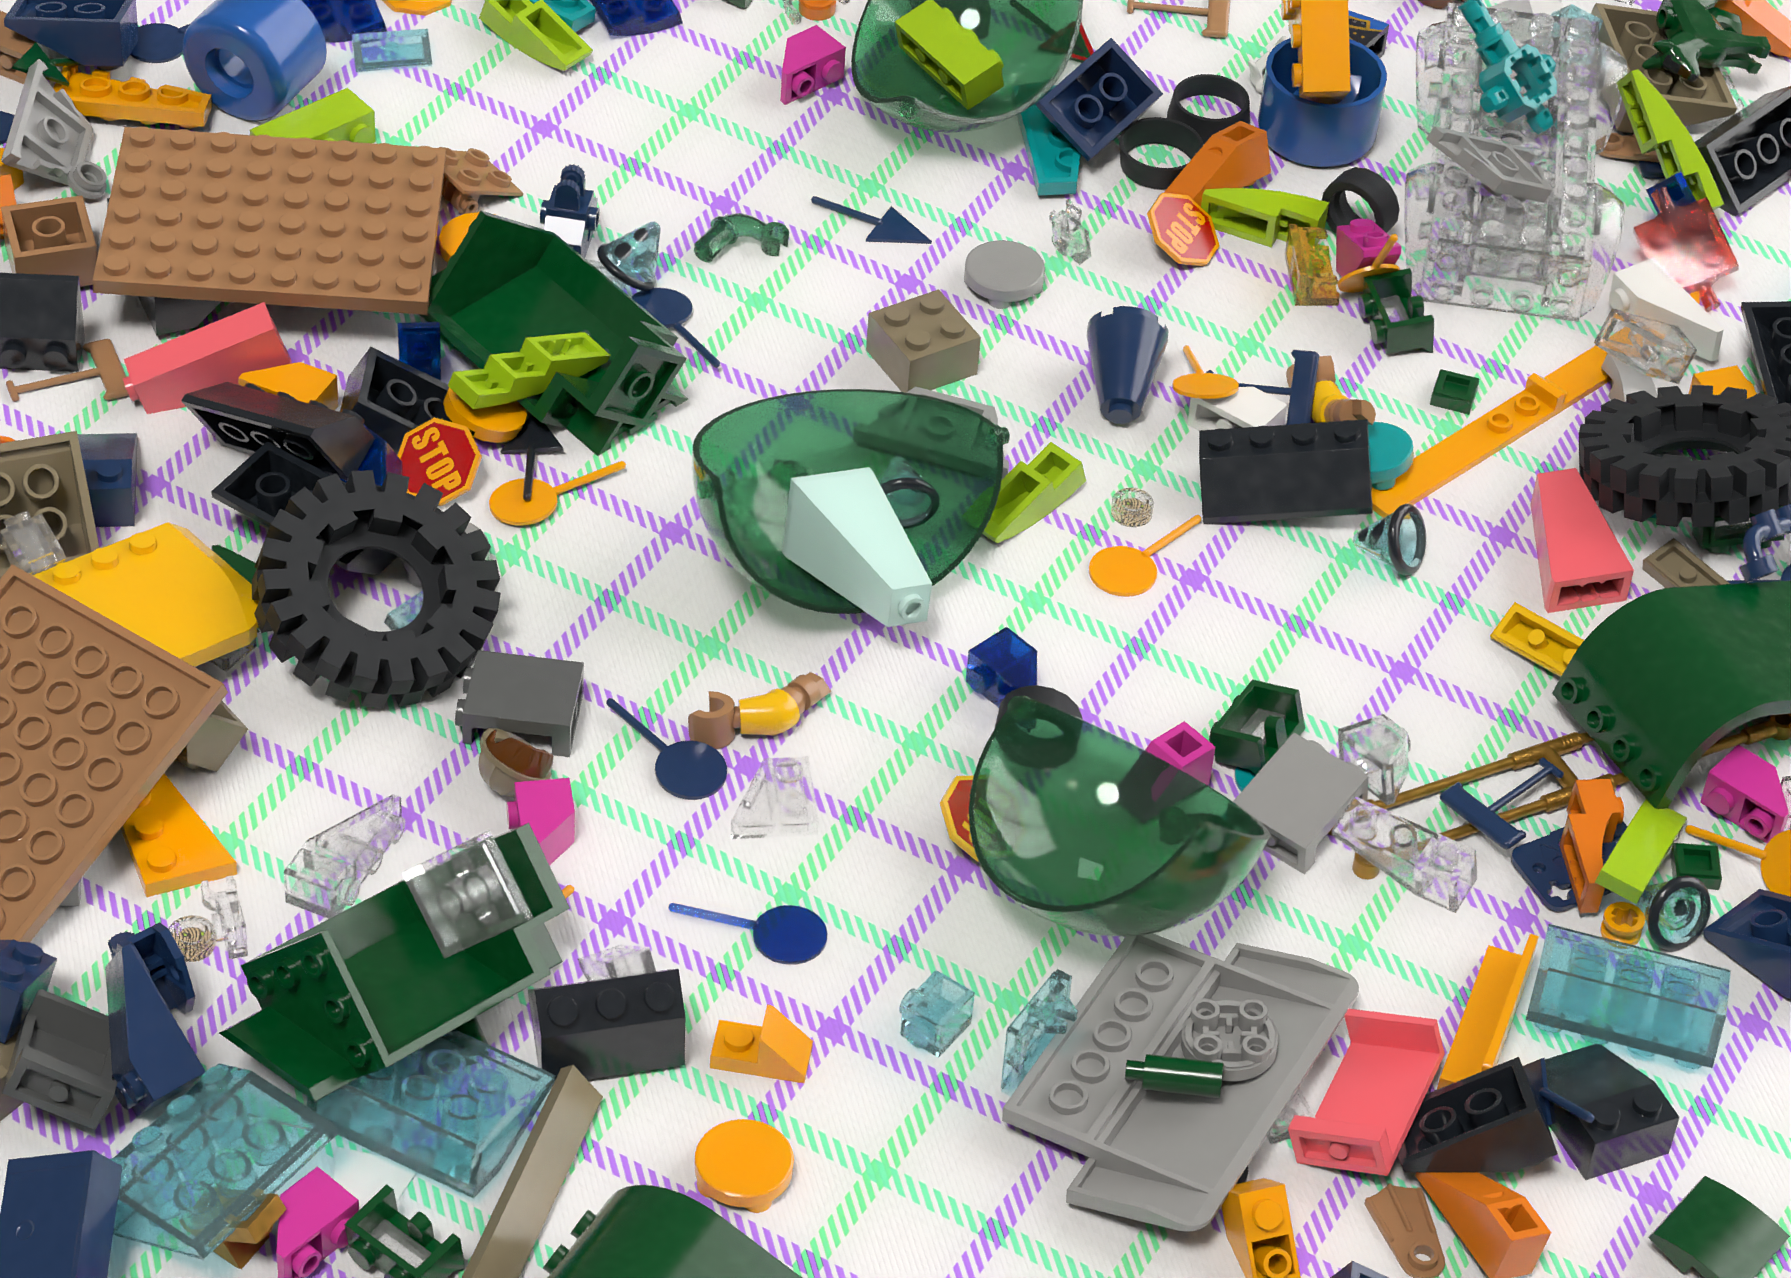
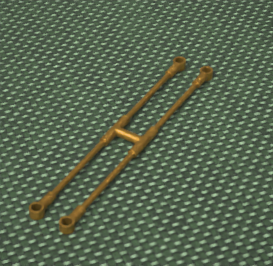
(1776, 727)

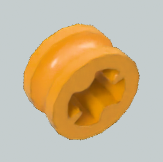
(1623, 923)

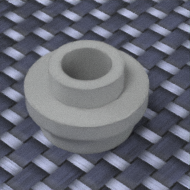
(87, 180)

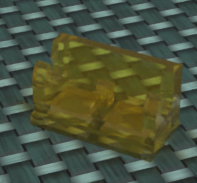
(1310, 268)

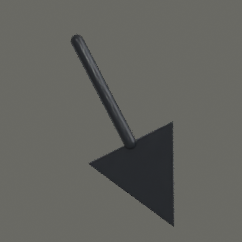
(532, 439)

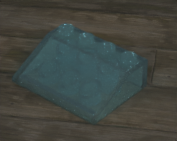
(1629, 997)
(442, 1110)
(213, 1160)

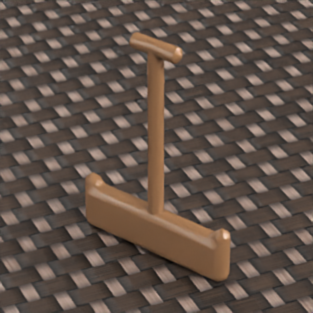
(1216, 13)
(106, 364)

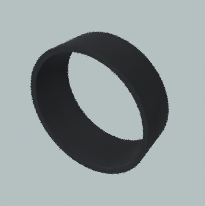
(1213, 86)
(1158, 131)

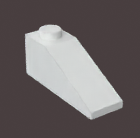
(1654, 294)

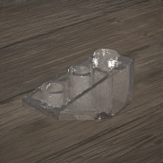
(1409, 853)
(337, 861)

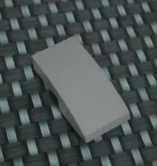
(1626, 379)

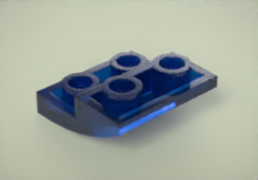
(636, 16)
(346, 17)

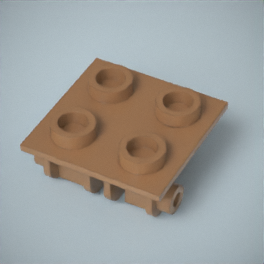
(472, 175)

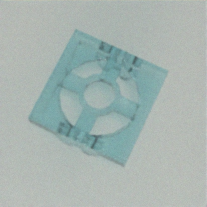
(1035, 1028)

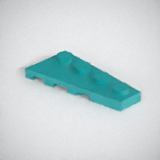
(1050, 154)

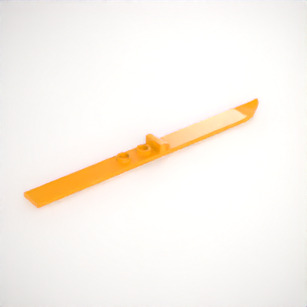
(1496, 429)

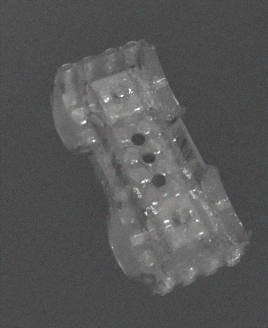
(1494, 248)

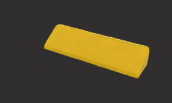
(1536, 639)

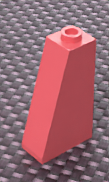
(204, 359)
(1575, 546)

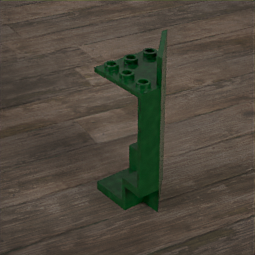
(530, 283)
(377, 985)

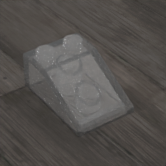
(467, 894)

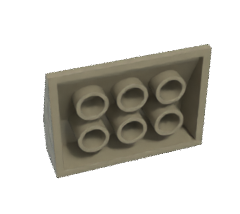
(1632, 36)
(48, 479)

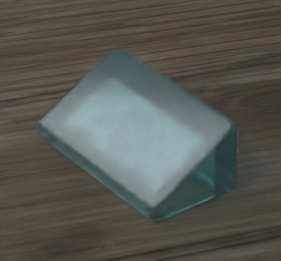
(391, 50)

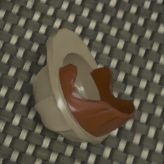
(510, 760)

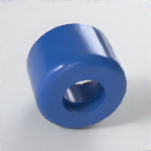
(254, 54)
(1317, 131)

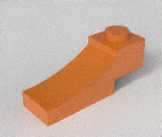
(1590, 823)

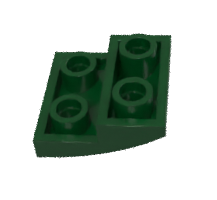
(1718, 1233)

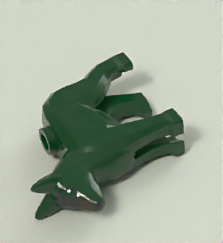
(1703, 38)

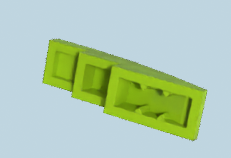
(1662, 131)
(527, 372)
(1640, 851)

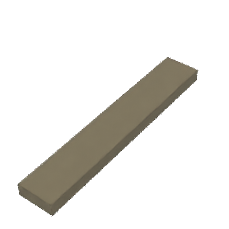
(536, 1178)

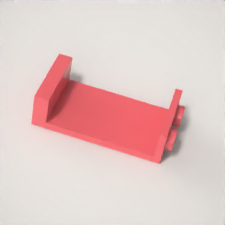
(1371, 1094)

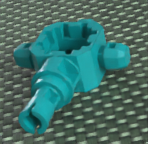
(1501, 57)

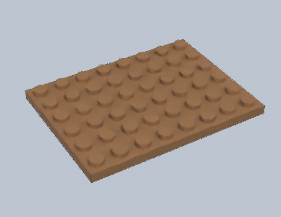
(272, 221)
(82, 739)

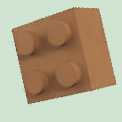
(50, 238)

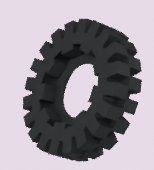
(1625, 475)
(360, 515)

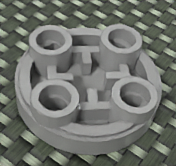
(1004, 272)
(1231, 1034)

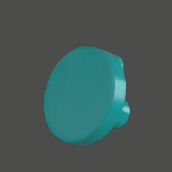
(1390, 454)

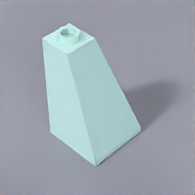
(854, 544)

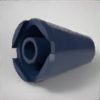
(1125, 359)

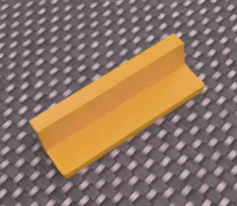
(1488, 1012)

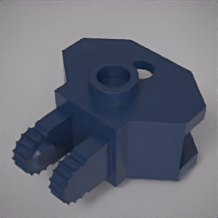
(571, 210)
(162, 962)

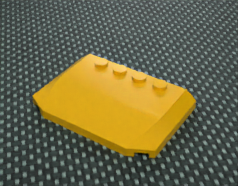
(165, 591)

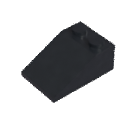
(393, 396)
(1629, 1111)
(1479, 1125)

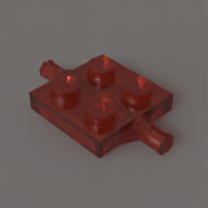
(1688, 245)

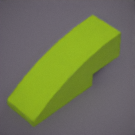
(535, 31)
(1262, 213)
(1034, 492)

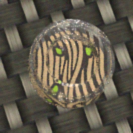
(1132, 507)
(194, 937)

